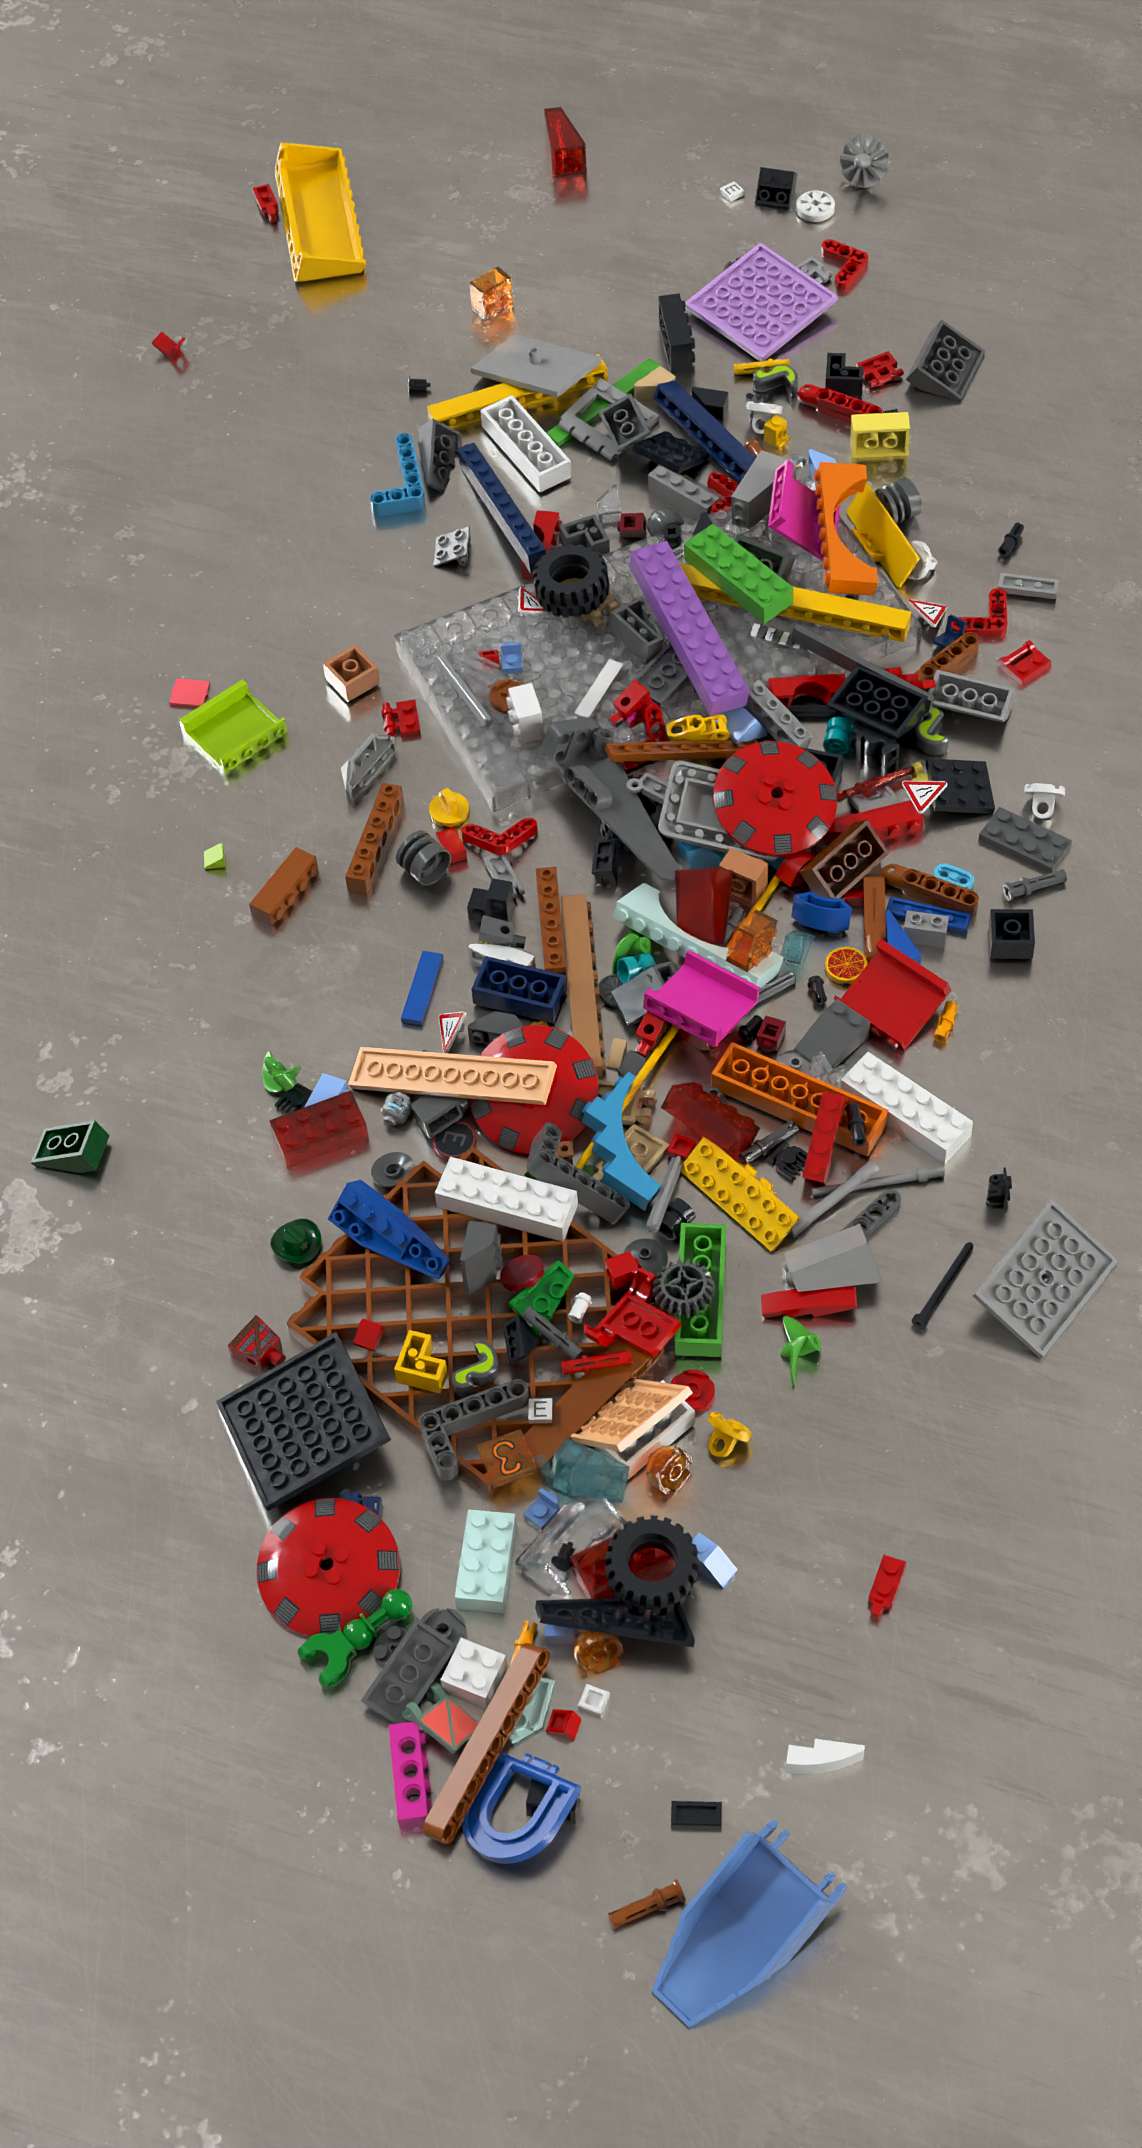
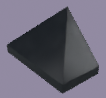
(519, 1339)

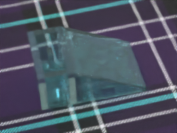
(587, 1473)

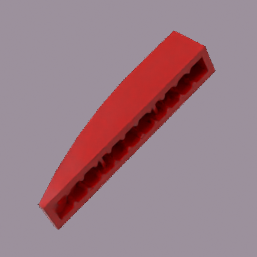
(886, 821)

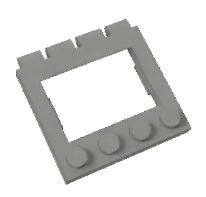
(582, 431)

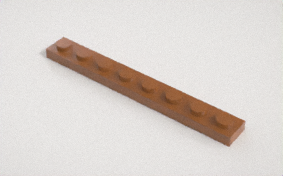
(673, 750)

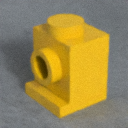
(776, 431)

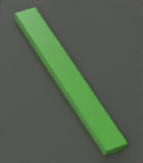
(625, 384)

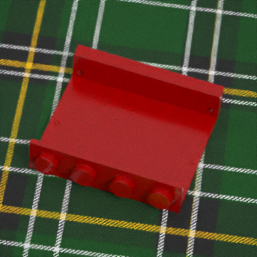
(895, 995)

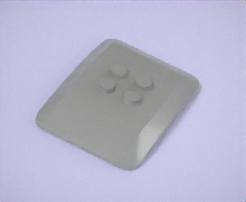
(690, 811)

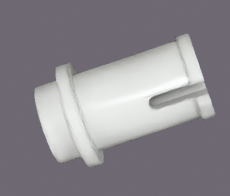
(579, 1308)

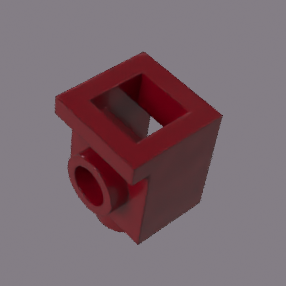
(632, 525)
(771, 1033)

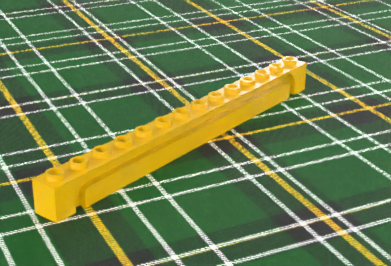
(821, 609)

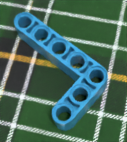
(406, 498)

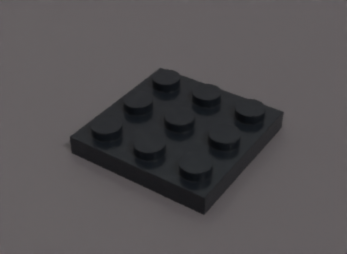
(671, 452)
(967, 785)

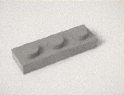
(1028, 585)

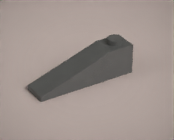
(437, 451)

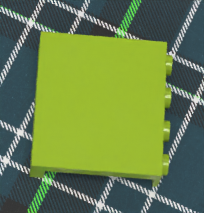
(232, 727)

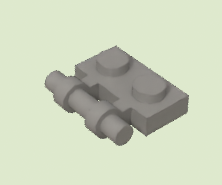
(814, 268)

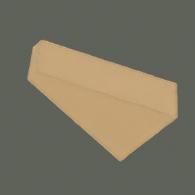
(617, 1053)

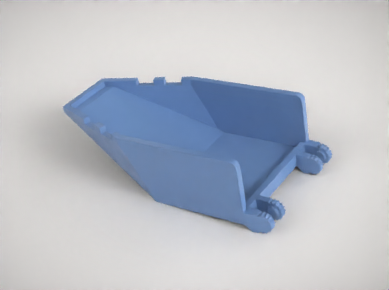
(741, 1927)

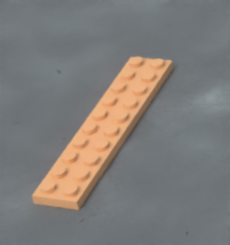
(453, 1075)

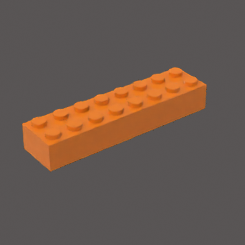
(790, 1094)

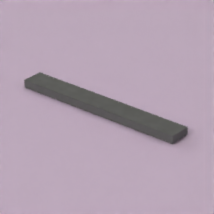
(845, 658)

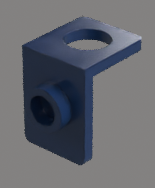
(950, 635)

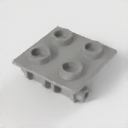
(452, 547)

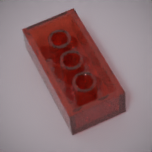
(710, 1117)
(319, 1129)
(590, 1568)

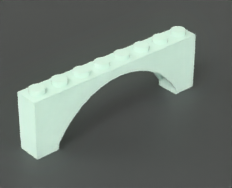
(644, 914)

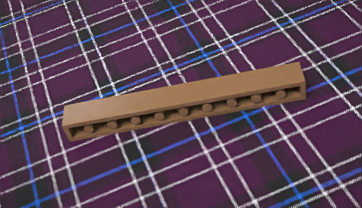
(582, 977)

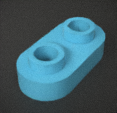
(954, 875)

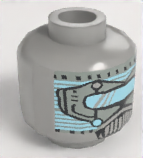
(396, 1108)

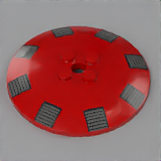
(768, 823)
(573, 1086)
(319, 1599)

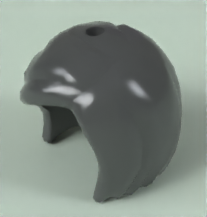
(661, 518)

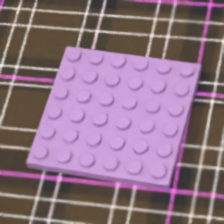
(761, 302)

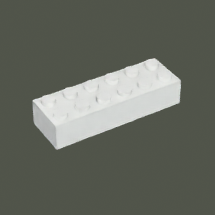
(526, 443)
(911, 1108)
(506, 1199)

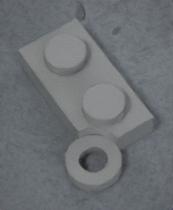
(649, 786)

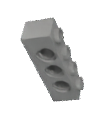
(776, 717)

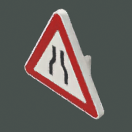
(529, 603)
(928, 611)
(923, 792)
(449, 1027)

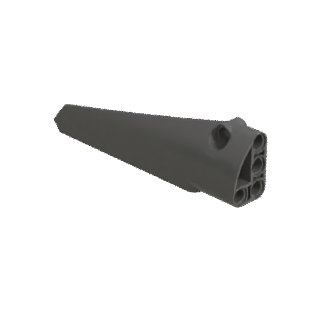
(580, 754)

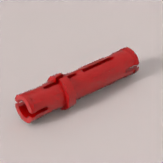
(623, 1357)

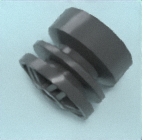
(900, 499)
(423, 857)

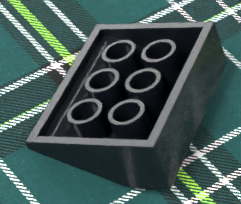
(879, 702)

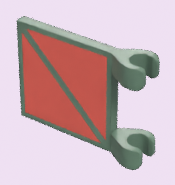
(444, 1721)

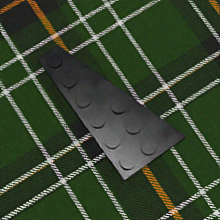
(613, 1618)

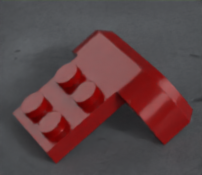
(636, 1320)

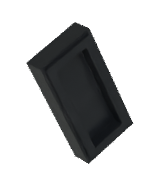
(696, 1815)

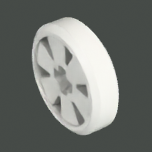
(815, 206)

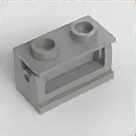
(926, 928)

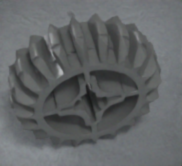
(672, 1295)

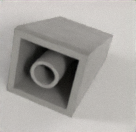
(754, 493)
(832, 1262)

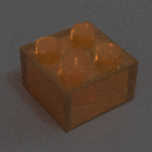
(491, 293)
(752, 940)

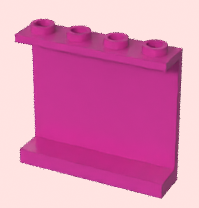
(795, 511)
(703, 999)

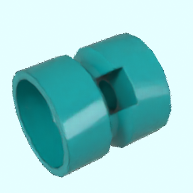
(837, 735)
(632, 966)

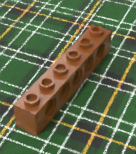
(374, 838)
(550, 920)

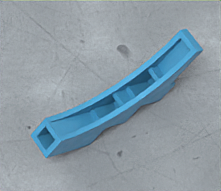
(621, 1169)

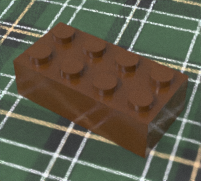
(844, 861)

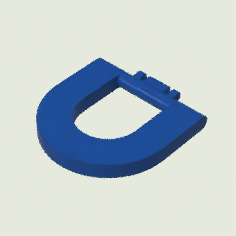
(542, 1826)

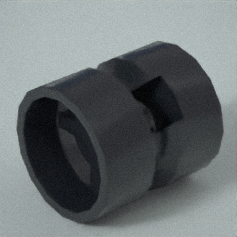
(676, 1213)

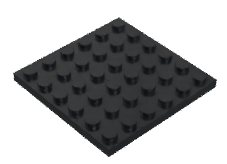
(302, 1421)

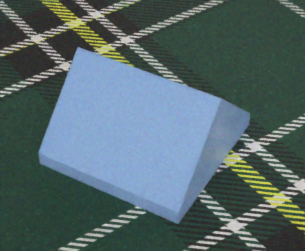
(743, 725)

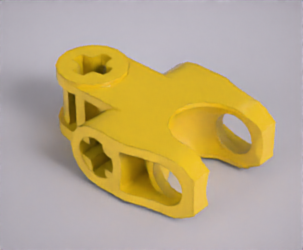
(699, 728)

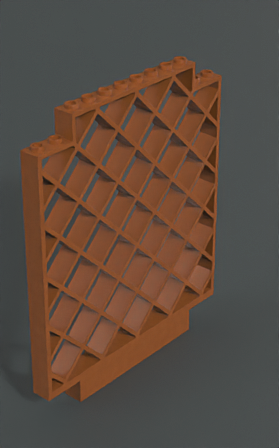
(580, 1398)

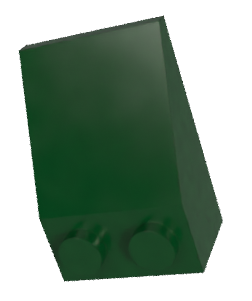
(71, 1147)

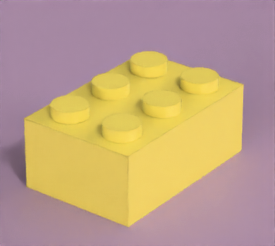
(880, 435)

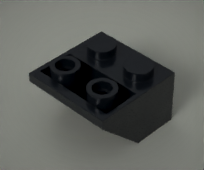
(776, 187)

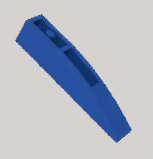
(386, 1229)

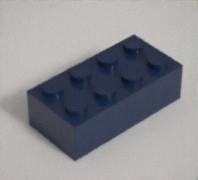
(519, 989)

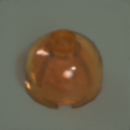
(668, 1468)
(596, 1651)

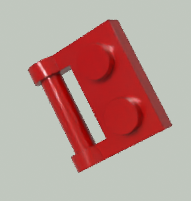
(1026, 668)

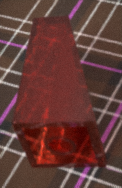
(564, 144)
(703, 902)

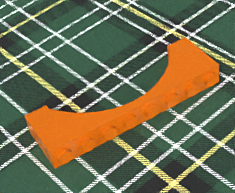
(842, 569)

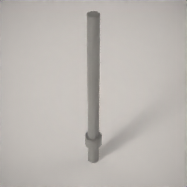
(920, 1175)

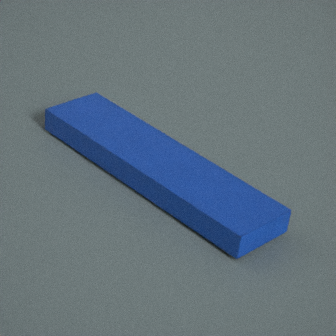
(957, 922)
(422, 988)

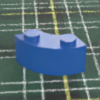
(821, 912)

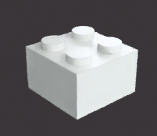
(525, 713)
(474, 1673)

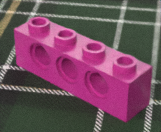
(401, 1737)

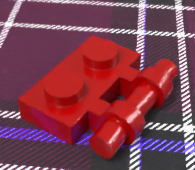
(880, 364)
(407, 715)

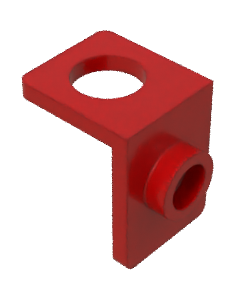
(167, 345)

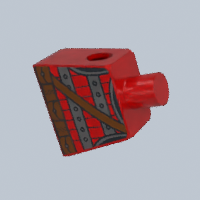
(650, 1033)
(257, 1345)

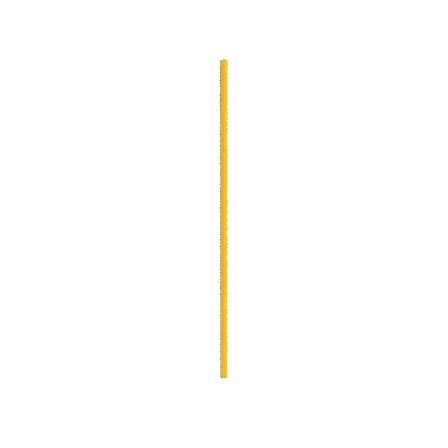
(670, 1034)

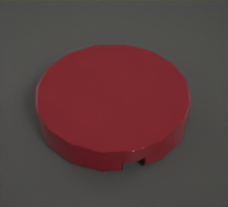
(522, 1272)

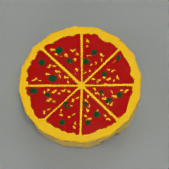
(845, 964)

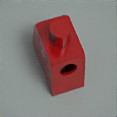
(629, 705)

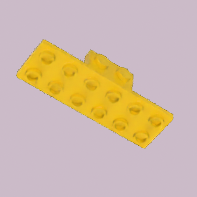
(881, 536)
(740, 1193)

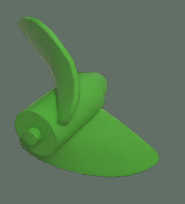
(631, 944)
(276, 1076)
(800, 1343)

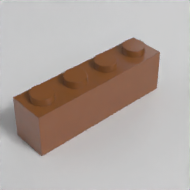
(283, 886)

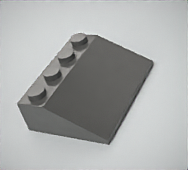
(945, 363)

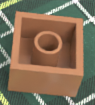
(351, 673)
(749, 875)

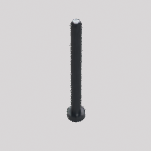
(920, 1320)

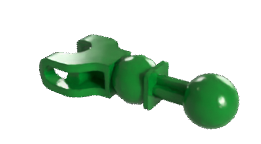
(356, 1636)

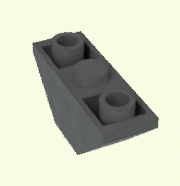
(492, 1026)

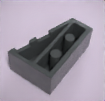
(637, 630)

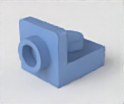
(511, 657)
(543, 1509)

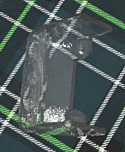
(578, 1522)

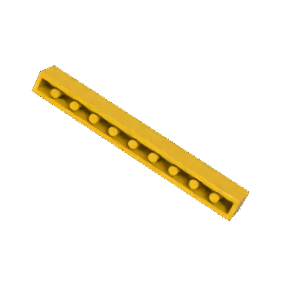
(466, 408)

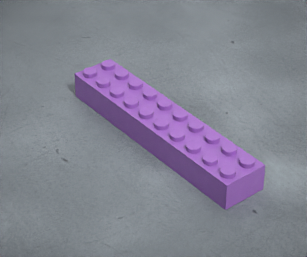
(688, 628)

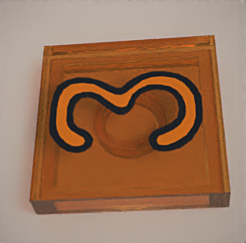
(507, 1458)

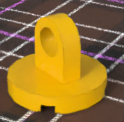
(449, 809)
(729, 1431)

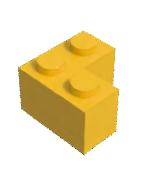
(417, 1367)

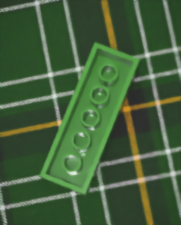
(738, 573)
(703, 1333)

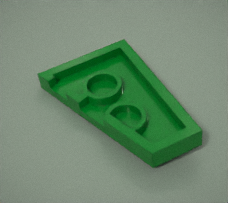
(546, 1294)

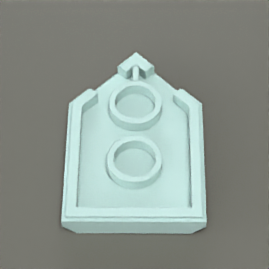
(534, 1712)

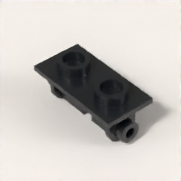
(998, 1189)

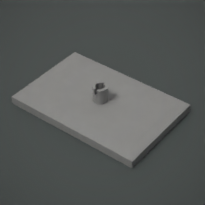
(536, 365)
(1045, 1278)

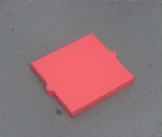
(189, 693)

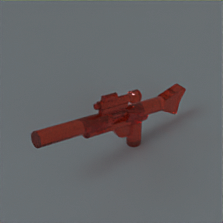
(867, 787)

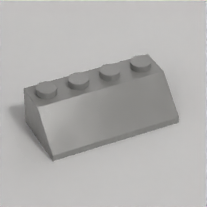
(682, 491)
(972, 696)

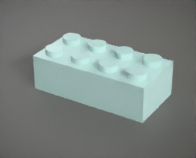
(485, 1561)

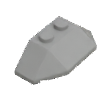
(366, 763)

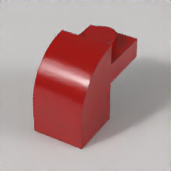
(790, 867)

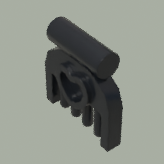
(296, 1097)
(786, 1159)

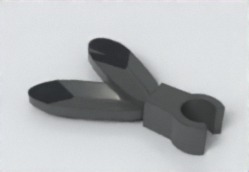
(766, 399)

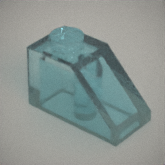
(796, 947)

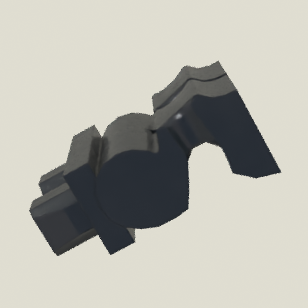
(875, 749)

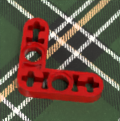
(855, 260)
(723, 486)
(993, 619)
(648, 722)
(500, 843)

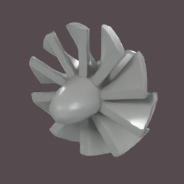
(863, 169)

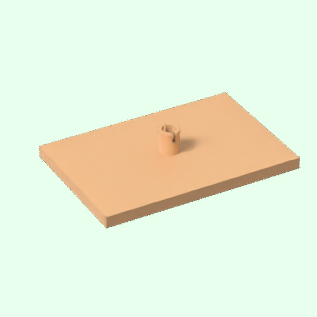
(631, 1414)

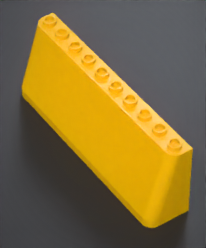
(318, 212)

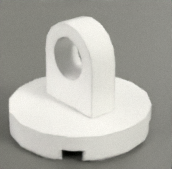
(762, 411)
(925, 562)
(1043, 794)

